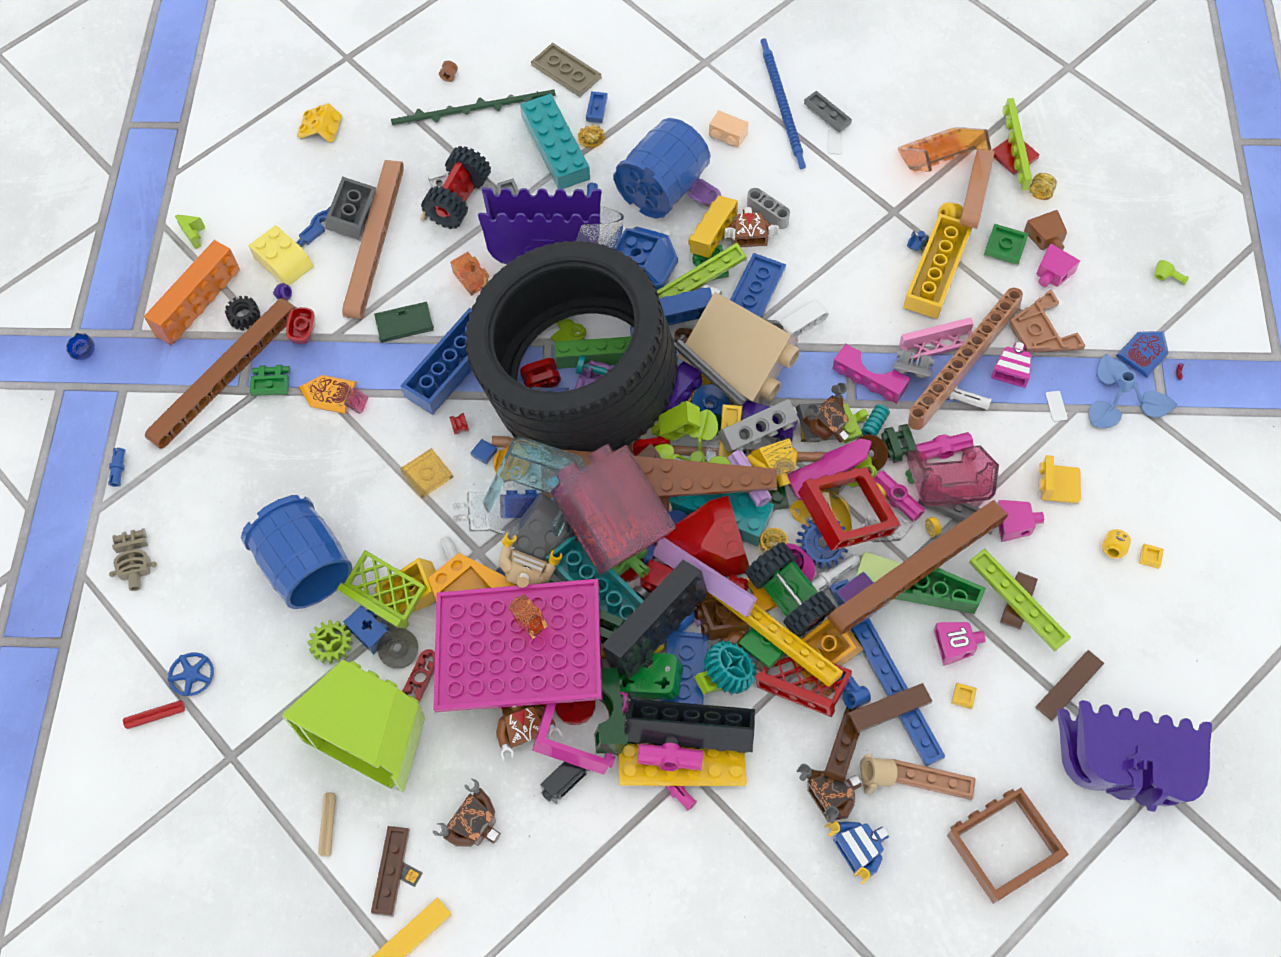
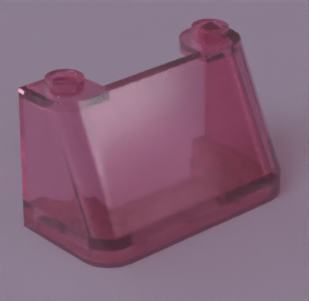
(955, 481)

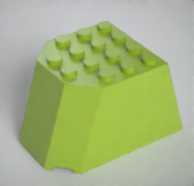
(360, 723)

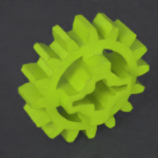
(333, 643)

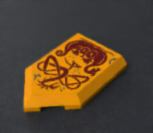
(327, 393)

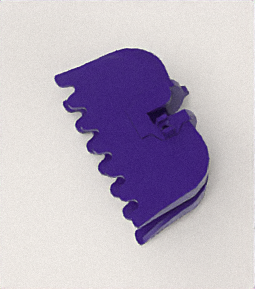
(530, 221)
(1134, 756)

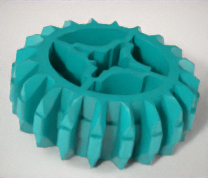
(729, 667)

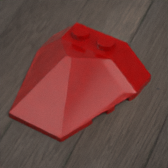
(712, 537)

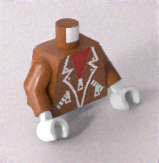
(750, 229)
(519, 726)

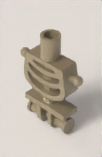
(129, 563)

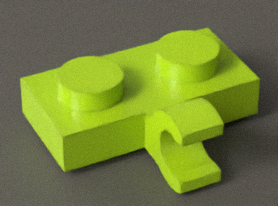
(851, 426)

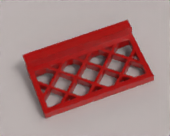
(800, 695)

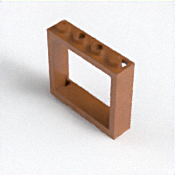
(1039, 824)

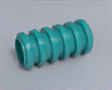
(876, 420)

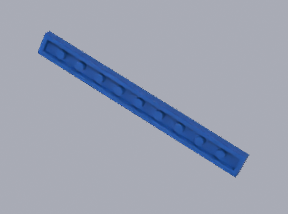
(893, 683)

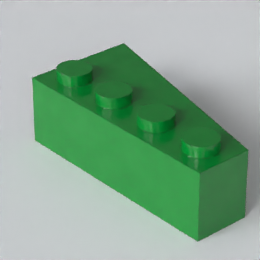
(945, 591)

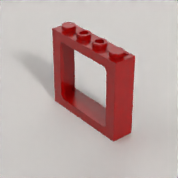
(826, 521)

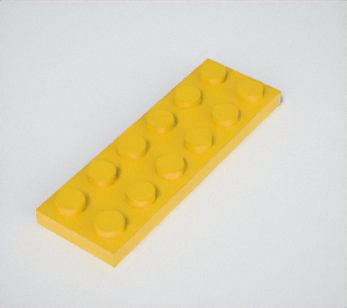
(718, 769)

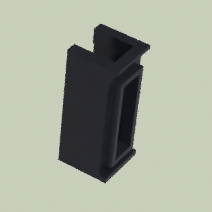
(562, 781)

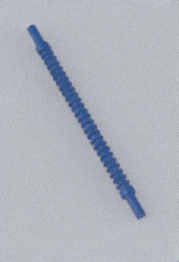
(783, 105)

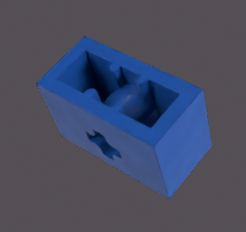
(358, 624)

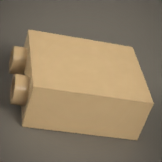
(742, 348)

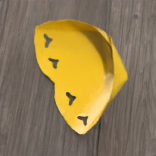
(839, 508)

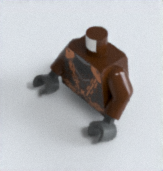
(829, 416)
(831, 796)
(472, 820)

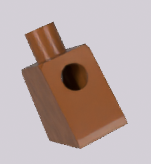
(1047, 230)

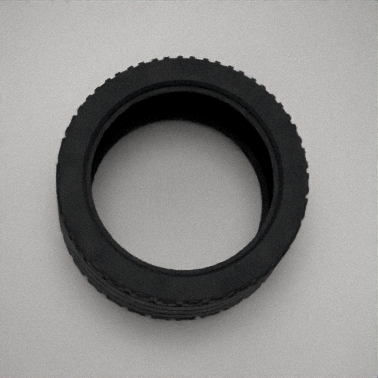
(557, 285)

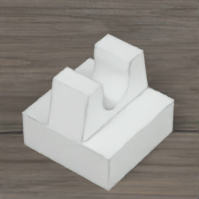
(437, 175)

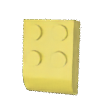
(281, 255)

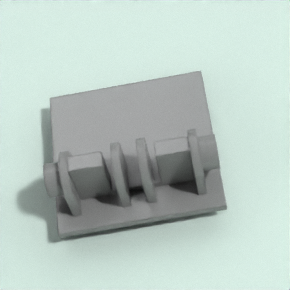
(904, 366)

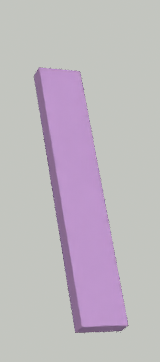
(715, 582)

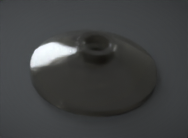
(407, 652)

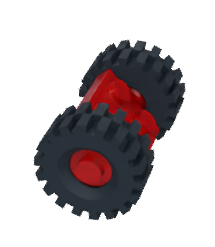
(448, 203)

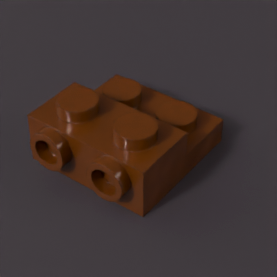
(717, 619)

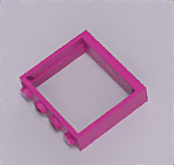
(567, 753)

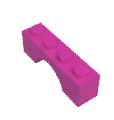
(889, 385)

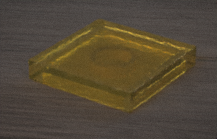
(426, 473)

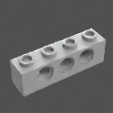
(783, 411)

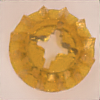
(586, 139)

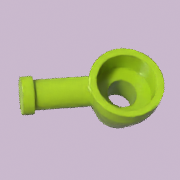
(1165, 269)

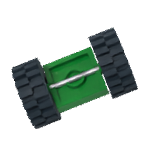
(790, 589)

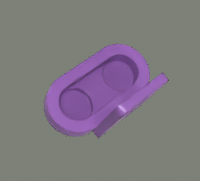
(704, 192)

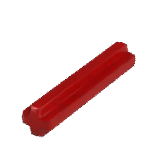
(153, 714)

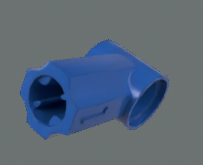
(854, 694)

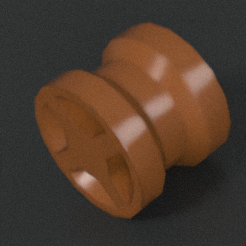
(448, 71)

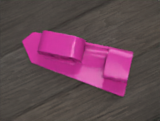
(832, 462)

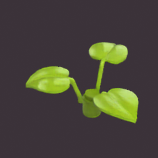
(707, 432)

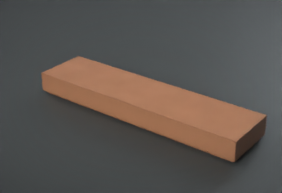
(935, 780)

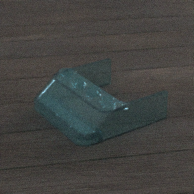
(532, 466)

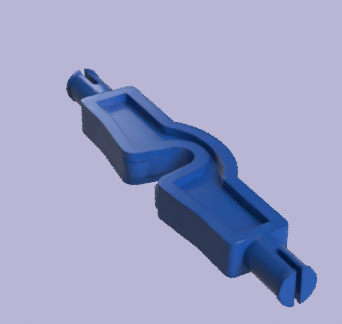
(314, 230)

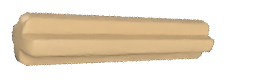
(327, 822)

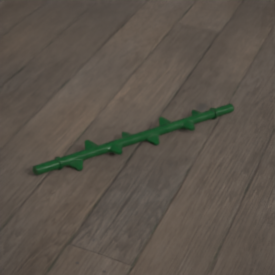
(480, 104)

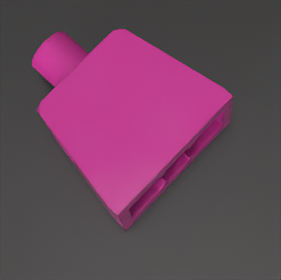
(1056, 267)
(1020, 520)

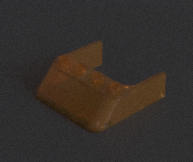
(943, 145)

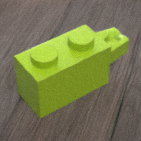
(678, 421)

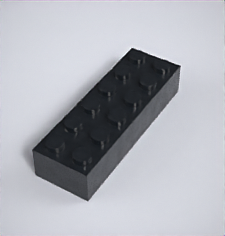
(655, 619)
(691, 725)

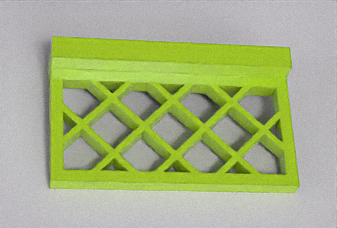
(370, 601)

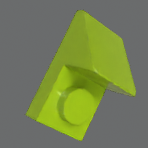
(191, 226)

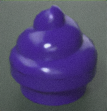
(282, 291)

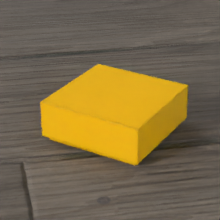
(1151, 556)
(964, 695)

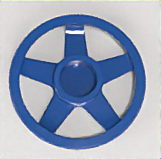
(190, 674)

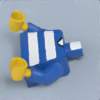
(859, 846)

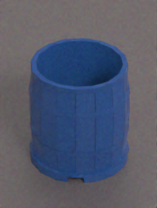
(662, 167)
(297, 551)

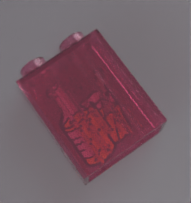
(611, 507)

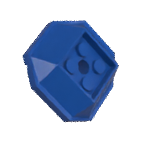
(651, 251)

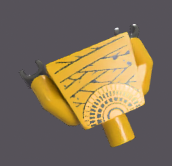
(778, 455)

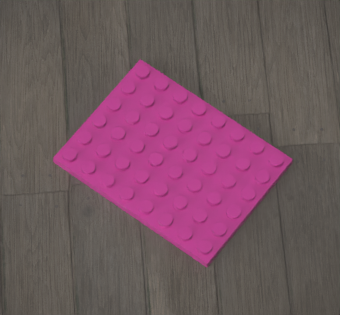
(493, 662)

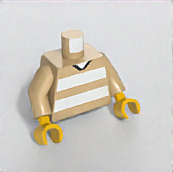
(523, 568)

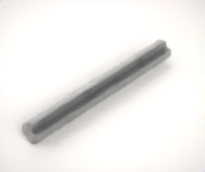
(710, 373)

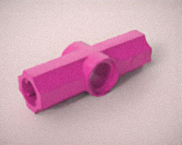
(945, 446)
(906, 504)
(670, 757)

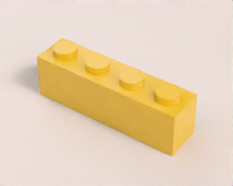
(713, 226)

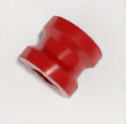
(459, 423)

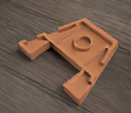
(1037, 331)

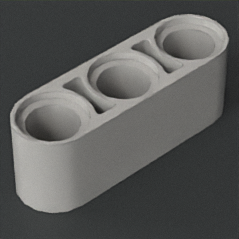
(770, 208)

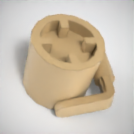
(877, 773)

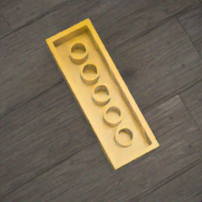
(937, 267)

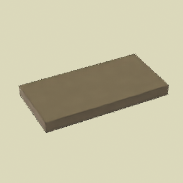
(566, 69)

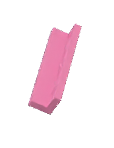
(937, 333)

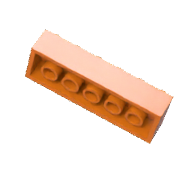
(192, 292)

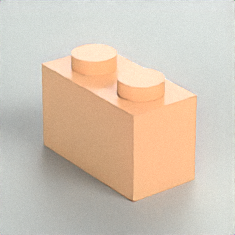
(728, 128)

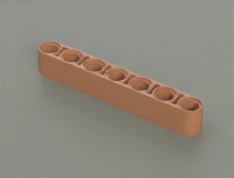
(977, 188)

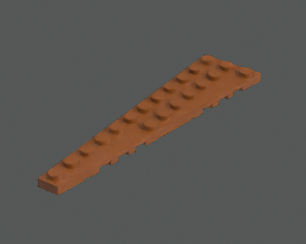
(693, 478)

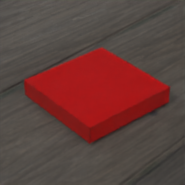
(1005, 158)

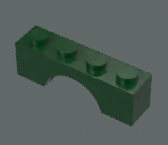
(610, 734)

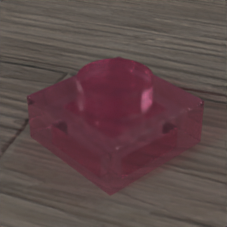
(356, 400)

